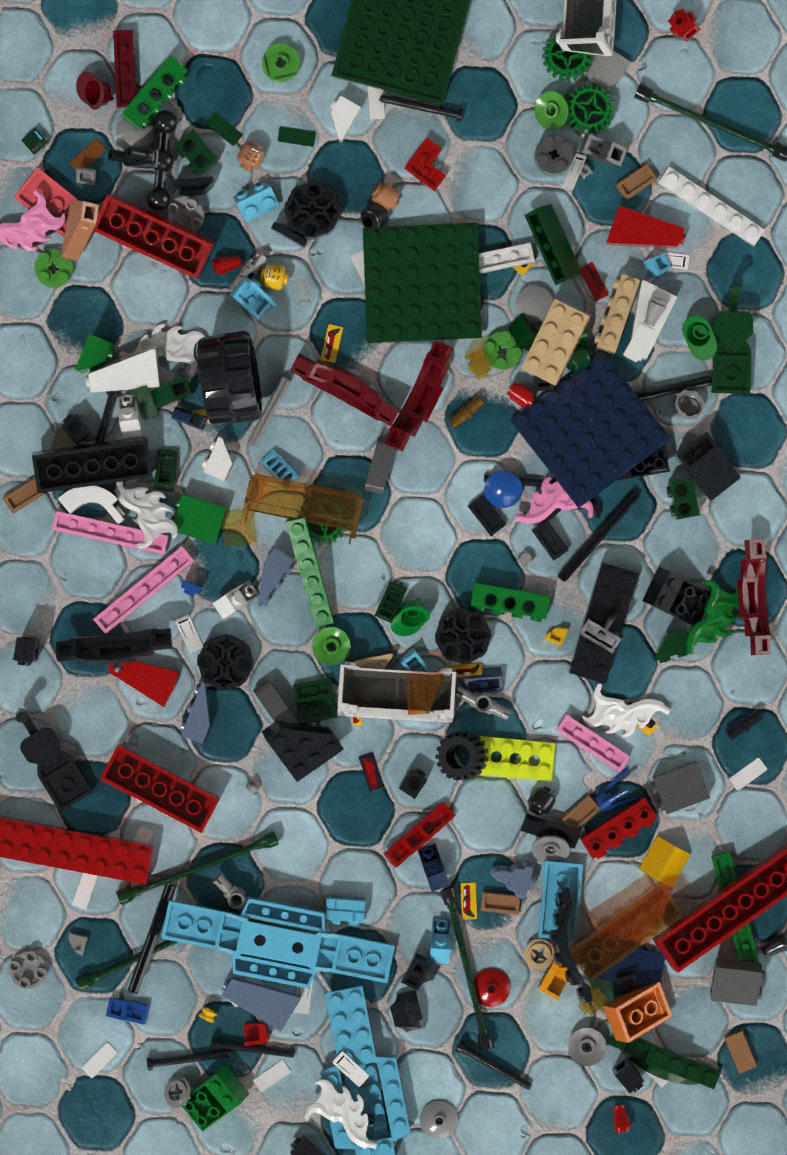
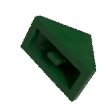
(523, 332)

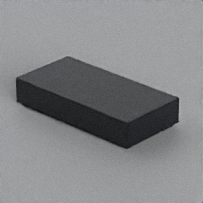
(290, 235)
(486, 515)
(550, 539)

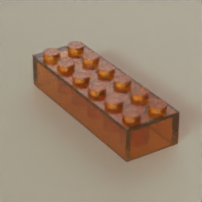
(625, 931)

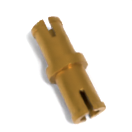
(466, 412)

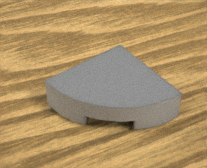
(78, 942)

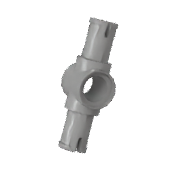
(473, 699)
(230, 890)

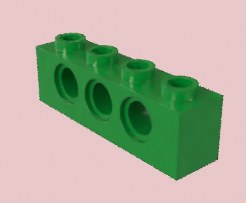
(169, 68)
(540, 602)

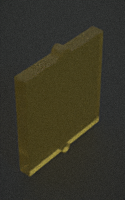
(236, 532)

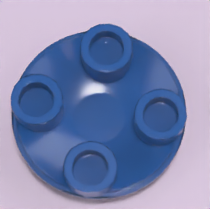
(503, 489)

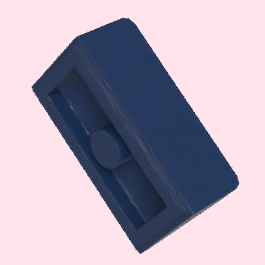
(488, 681)

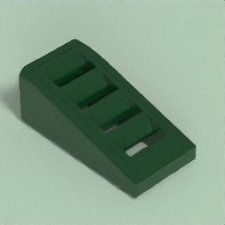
(165, 486)
(384, 599)

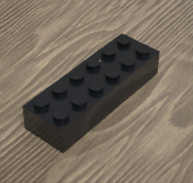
(92, 464)
(611, 589)

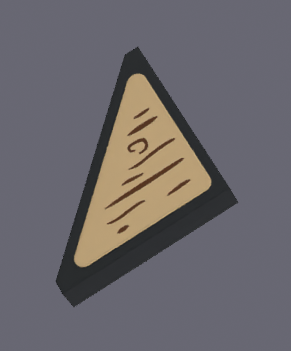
(376, 661)

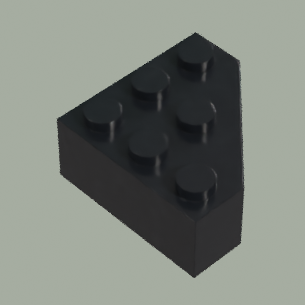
(302, 746)

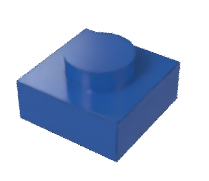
(190, 588)

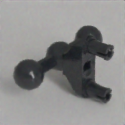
(149, 157)

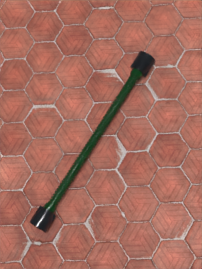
(646, 94)
(485, 1039)

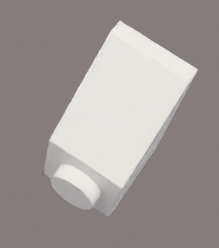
(343, 115)

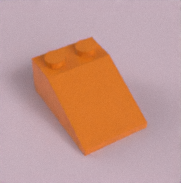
(637, 1012)

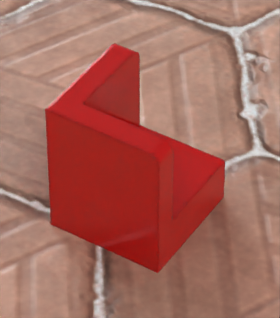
(255, 1033)

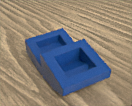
(127, 1010)

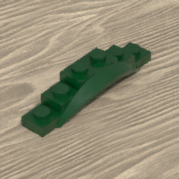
(666, 1064)

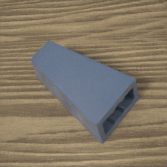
(262, 1001)

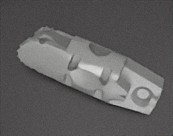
(250, 270)

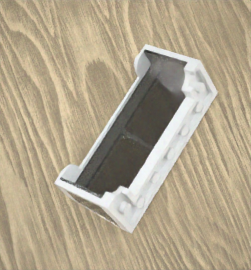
(588, 27)
(384, 694)

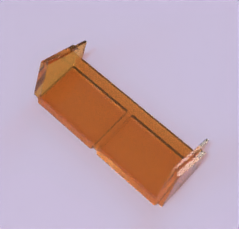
(295, 499)

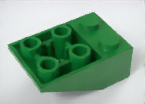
(215, 1097)

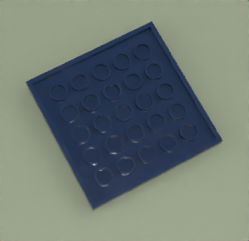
(590, 430)

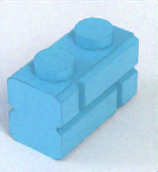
(345, 909)

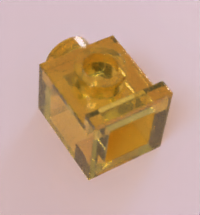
(478, 364)
(600, 1001)

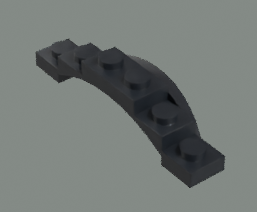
(114, 648)
(560, 941)

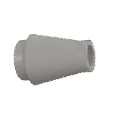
(654, 310)

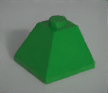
(94, 354)

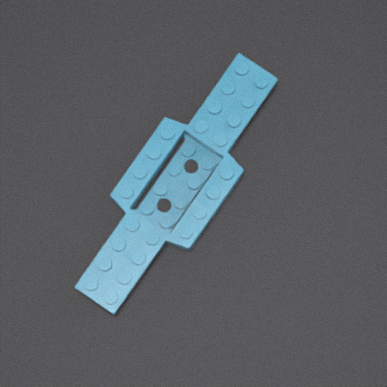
(275, 958)
(354, 1037)

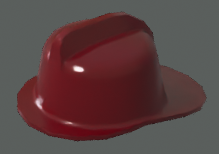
(93, 90)

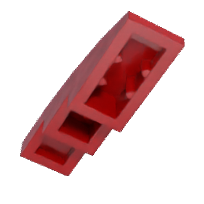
(419, 834)

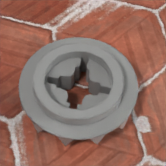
(172, 1087)

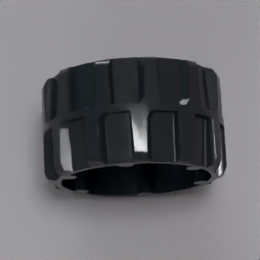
(229, 378)

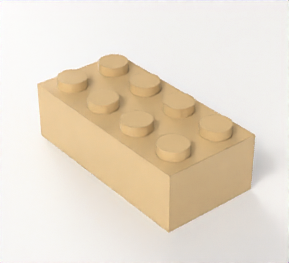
(556, 341)

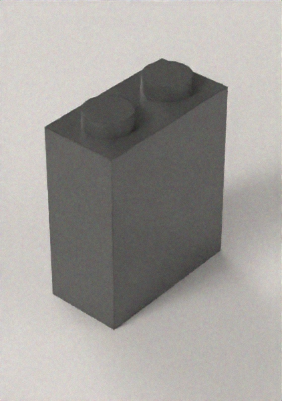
(680, 788)
(737, 982)

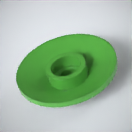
(545, 110)
(321, 649)

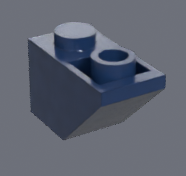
(433, 867)

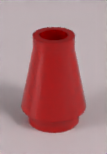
(225, 264)
(620, 1119)

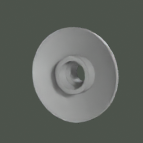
(550, 848)
(588, 1056)
(435, 1110)

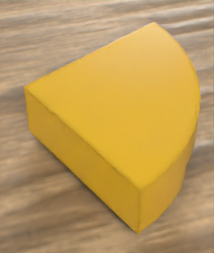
(557, 635)

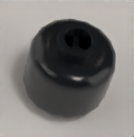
(374, 217)
(541, 801)

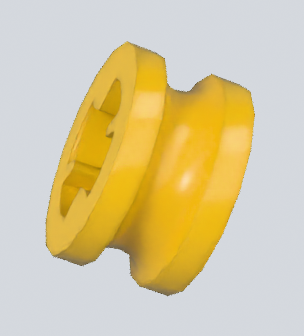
(207, 1014)

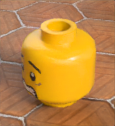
(274, 277)

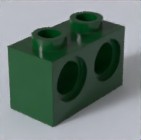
(199, 150)
(688, 497)

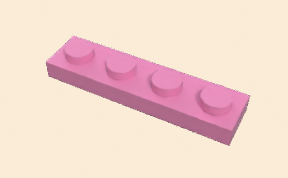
(593, 743)

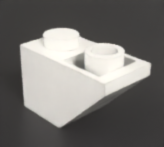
(129, 416)
(219, 462)
(235, 599)

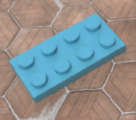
(557, 876)

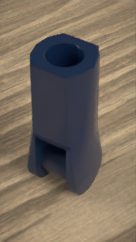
(185, 417)

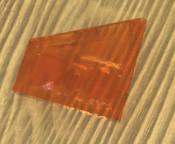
(422, 692)

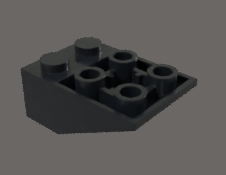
(653, 464)
(708, 466)
(670, 592)

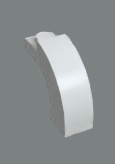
(78, 497)

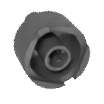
(549, 145)

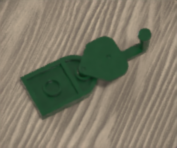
(732, 368)

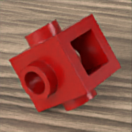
(683, 24)

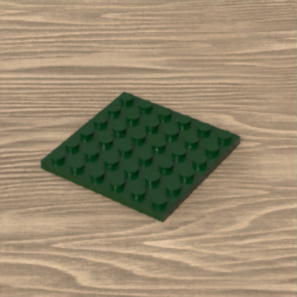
(401, 46)
(422, 283)

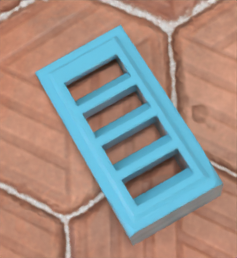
(294, 477)
(408, 656)

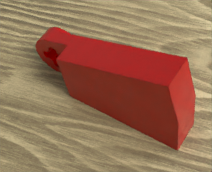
(148, 679)

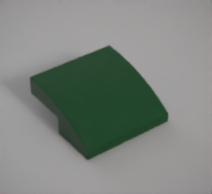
(315, 701)

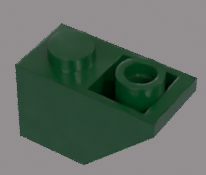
(171, 392)
(672, 644)

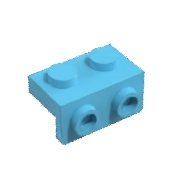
(256, 200)
(252, 297)

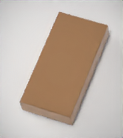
(636, 182)
(22, 496)
(581, 813)
(500, 903)
(740, 1051)

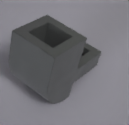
(603, 151)

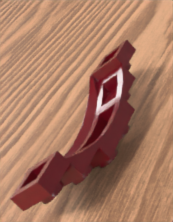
(345, 387)
(421, 398)
(753, 598)

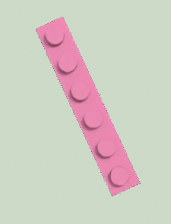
(106, 532)
(143, 590)

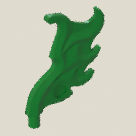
(717, 618)

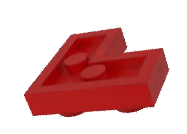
(421, 167)

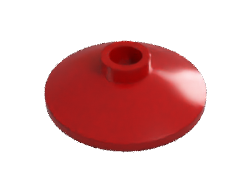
(498, 980)

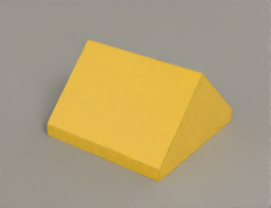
(664, 861)

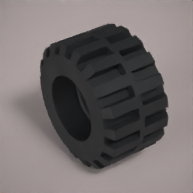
(447, 759)

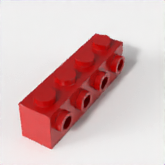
(618, 827)

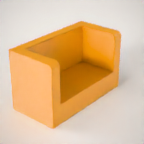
(553, 981)

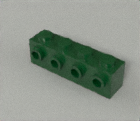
(553, 244)

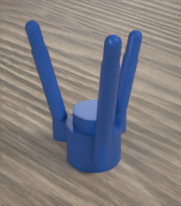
(607, 801)

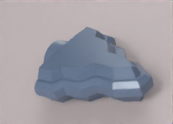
(517, 877)

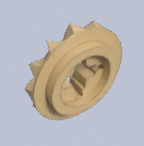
(540, 963)

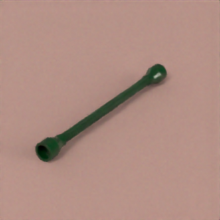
(266, 841)
(87, 980)

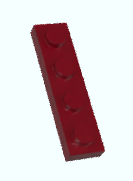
(124, 67)

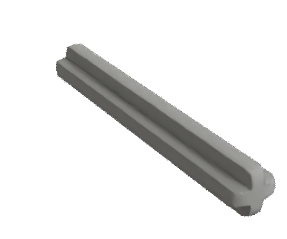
(269, 411)

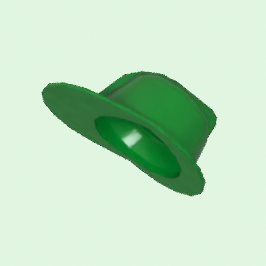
(700, 337)
(410, 618)

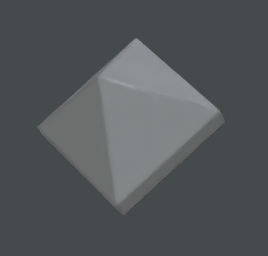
(86, 176)

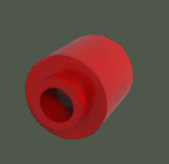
(521, 394)

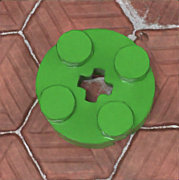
(271, 57)
(45, 275)
(500, 361)

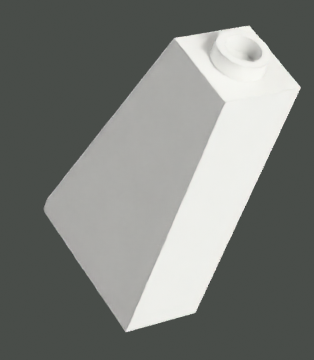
(645, 293)
(127, 372)

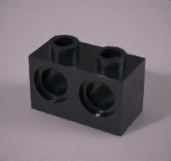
(26, 650)
(628, 1076)

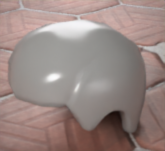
(689, 404)

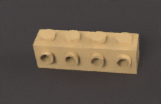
(619, 309)

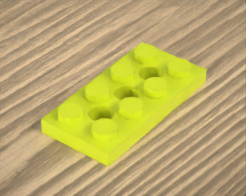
(525, 749)

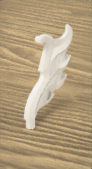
(171, 345)
(150, 512)
(622, 716)
(344, 1109)

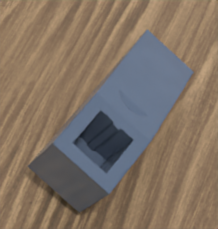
(273, 570)
(198, 722)

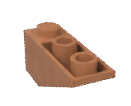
(79, 226)

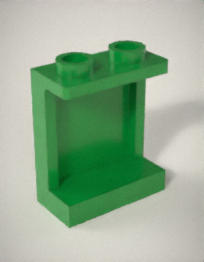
(199, 518)

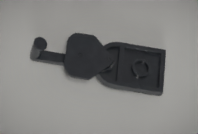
(62, 781)

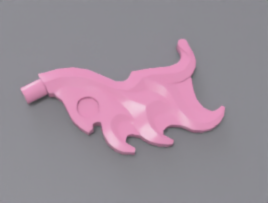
(31, 227)
(551, 498)

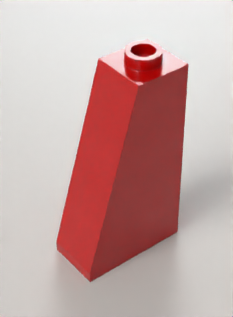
(641, 230)

